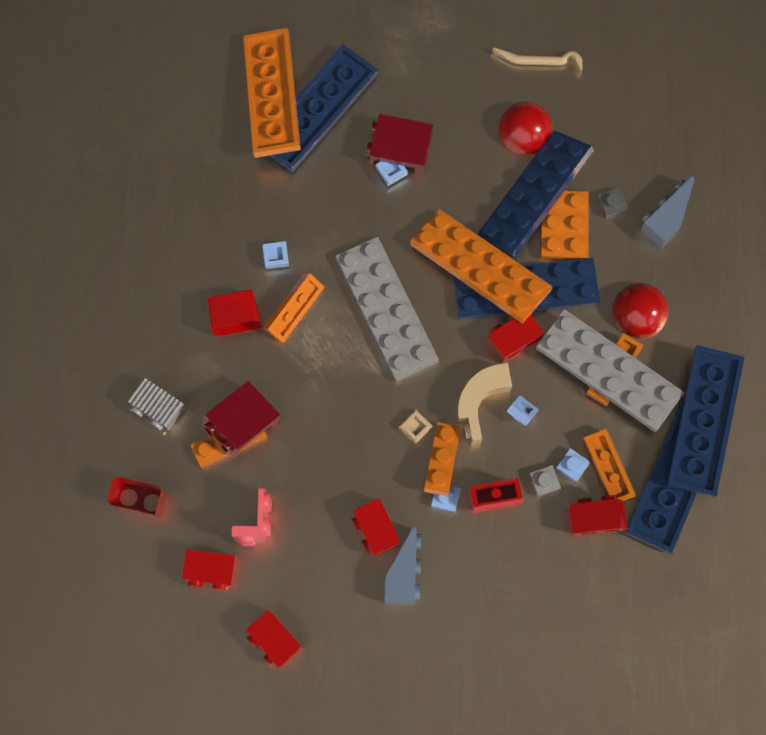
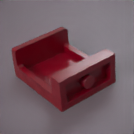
(400, 142)
(240, 419)

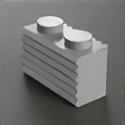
(155, 404)

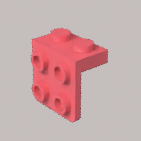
(250, 535)

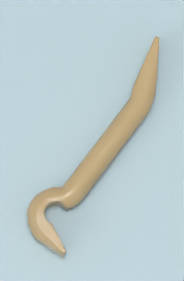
(540, 60)

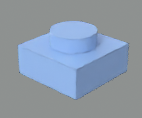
(391, 172)
(275, 255)
(522, 410)
(573, 465)
(447, 503)

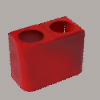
(233, 313)
(120, 484)

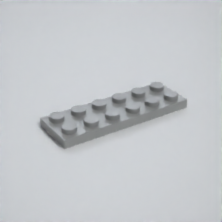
(387, 309)
(610, 370)

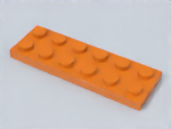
(271, 93)
(481, 266)

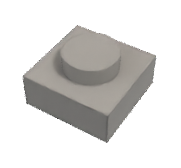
(544, 481)

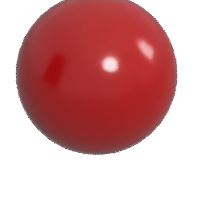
(525, 128)
(640, 310)

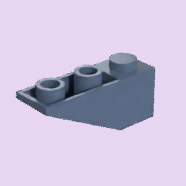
(668, 219)
(400, 579)

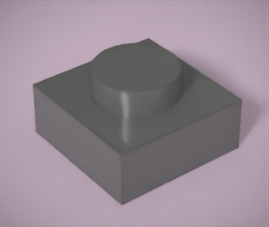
(612, 203)

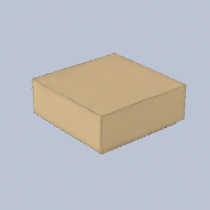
(415, 427)

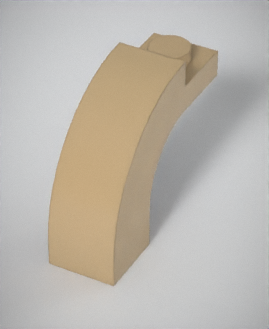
(483, 384)

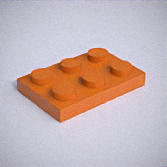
(566, 228)

